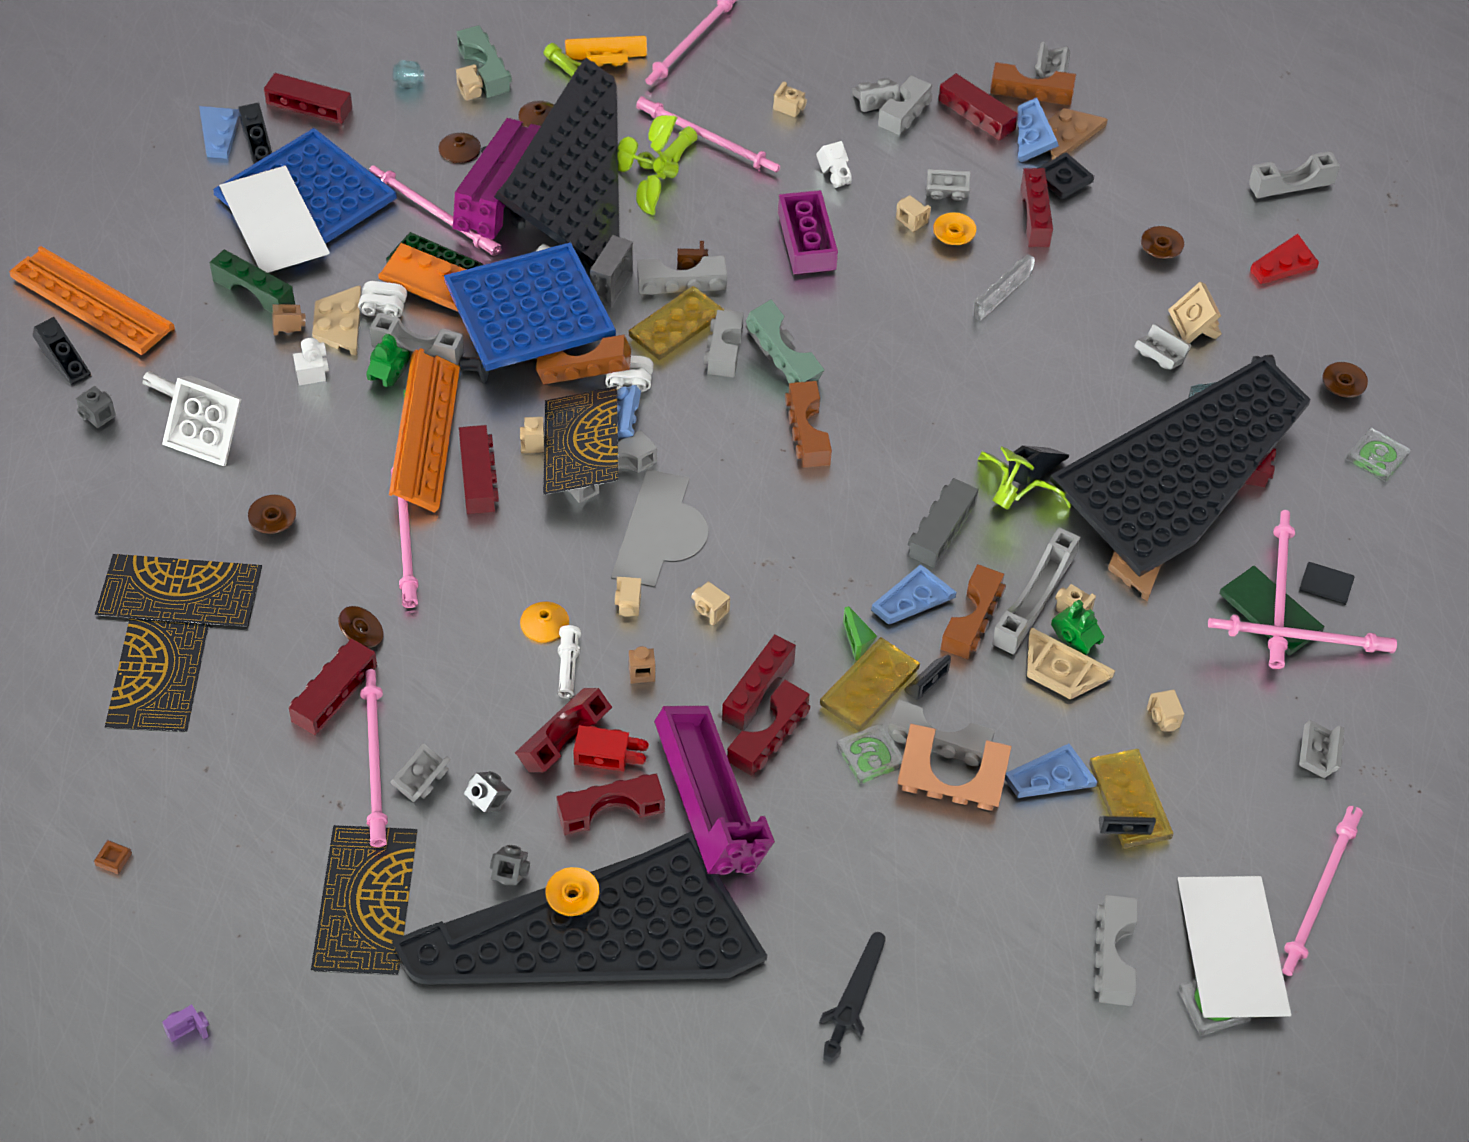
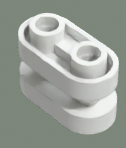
(382, 298)
(639, 374)

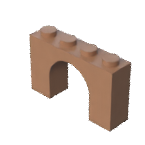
(917, 771)

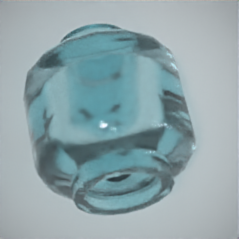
(407, 74)

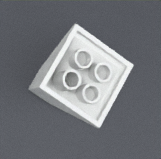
(202, 419)

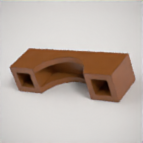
(1011, 83)
(609, 356)
(813, 445)
(963, 632)

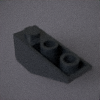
(254, 131)
(60, 350)
(1041, 458)

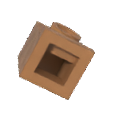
(287, 318)
(640, 659)

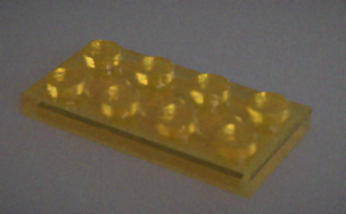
(675, 323)
(869, 684)
(1130, 793)

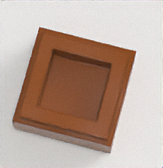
(112, 857)

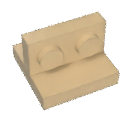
(1196, 314)

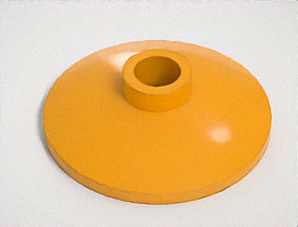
(954, 228)
(543, 629)
(568, 882)

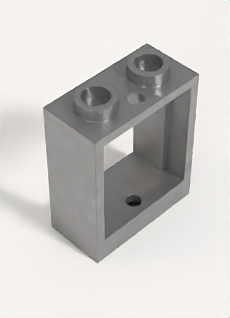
(612, 269)

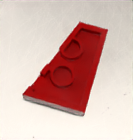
(1284, 261)

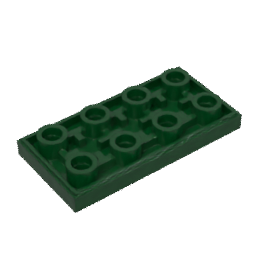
(437, 250)
(1255, 598)

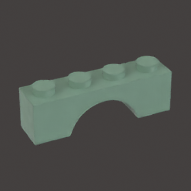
(475, 45)
(797, 366)

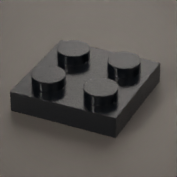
(1066, 175)

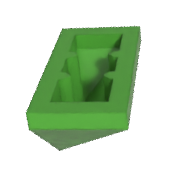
(858, 633)

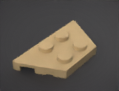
(338, 319)
(1062, 666)

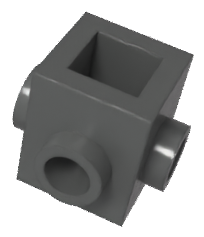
(95, 406)
(487, 791)
(504, 871)

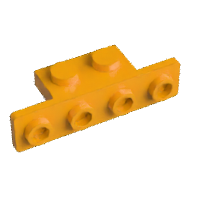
(607, 49)

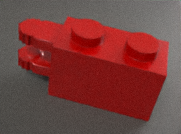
(607, 748)

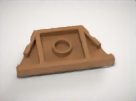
(1073, 129)
(1130, 578)

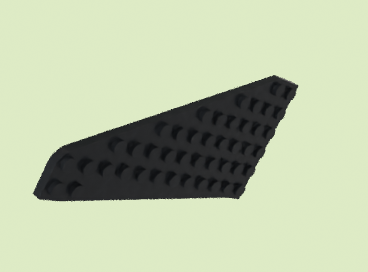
(571, 167)
(651, 922)

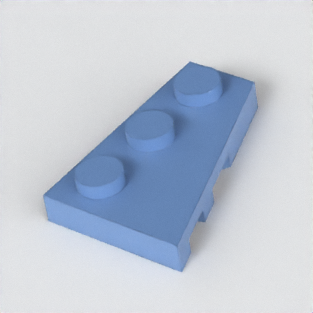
(219, 130)
(1034, 131)
(627, 403)
(912, 595)
(1051, 773)

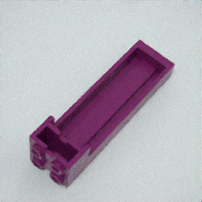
(474, 198)
(711, 792)

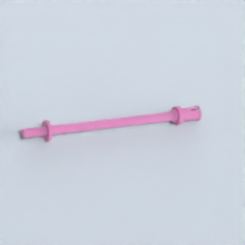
(661, 69)
(759, 159)
(389, 179)
(408, 583)
(1369, 642)
(1277, 643)
(377, 819)
(1346, 830)

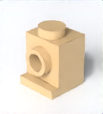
(469, 82)
(789, 100)
(912, 213)
(532, 435)
(628, 596)
(1068, 596)
(711, 602)
(1166, 710)

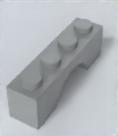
(1317, 171)
(657, 278)
(445, 344)
(633, 453)
(962, 745)
(1116, 978)

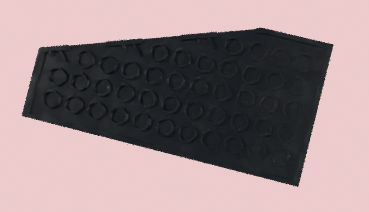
(1179, 470)

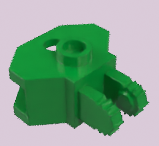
(387, 361)
(1078, 628)

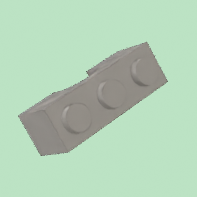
(913, 96)
(722, 356)

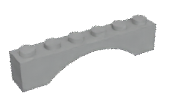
(1023, 613)

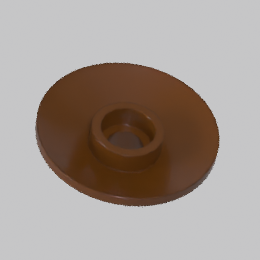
(534, 112)
(459, 147)
(1162, 242)
(1345, 379)
(269, 507)
(360, 626)

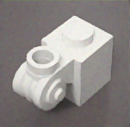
(834, 159)
(309, 363)

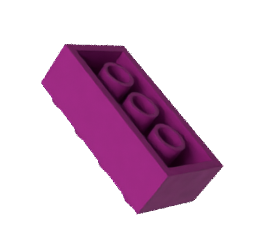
(807, 232)

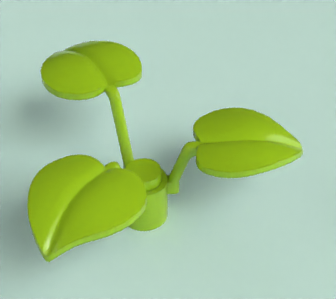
(649, 189)
(1007, 492)

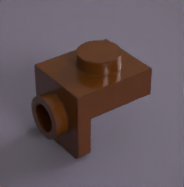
(690, 257)

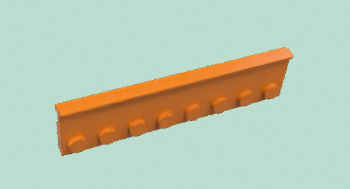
(420, 274)
(91, 300)
(424, 430)

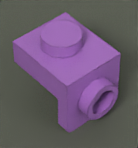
(184, 1021)

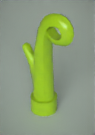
(555, 54)
(675, 150)

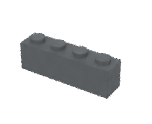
(943, 522)

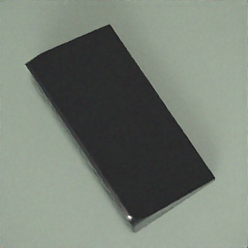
(1327, 582)
(929, 677)
(1126, 825)

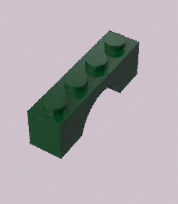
(232, 270)

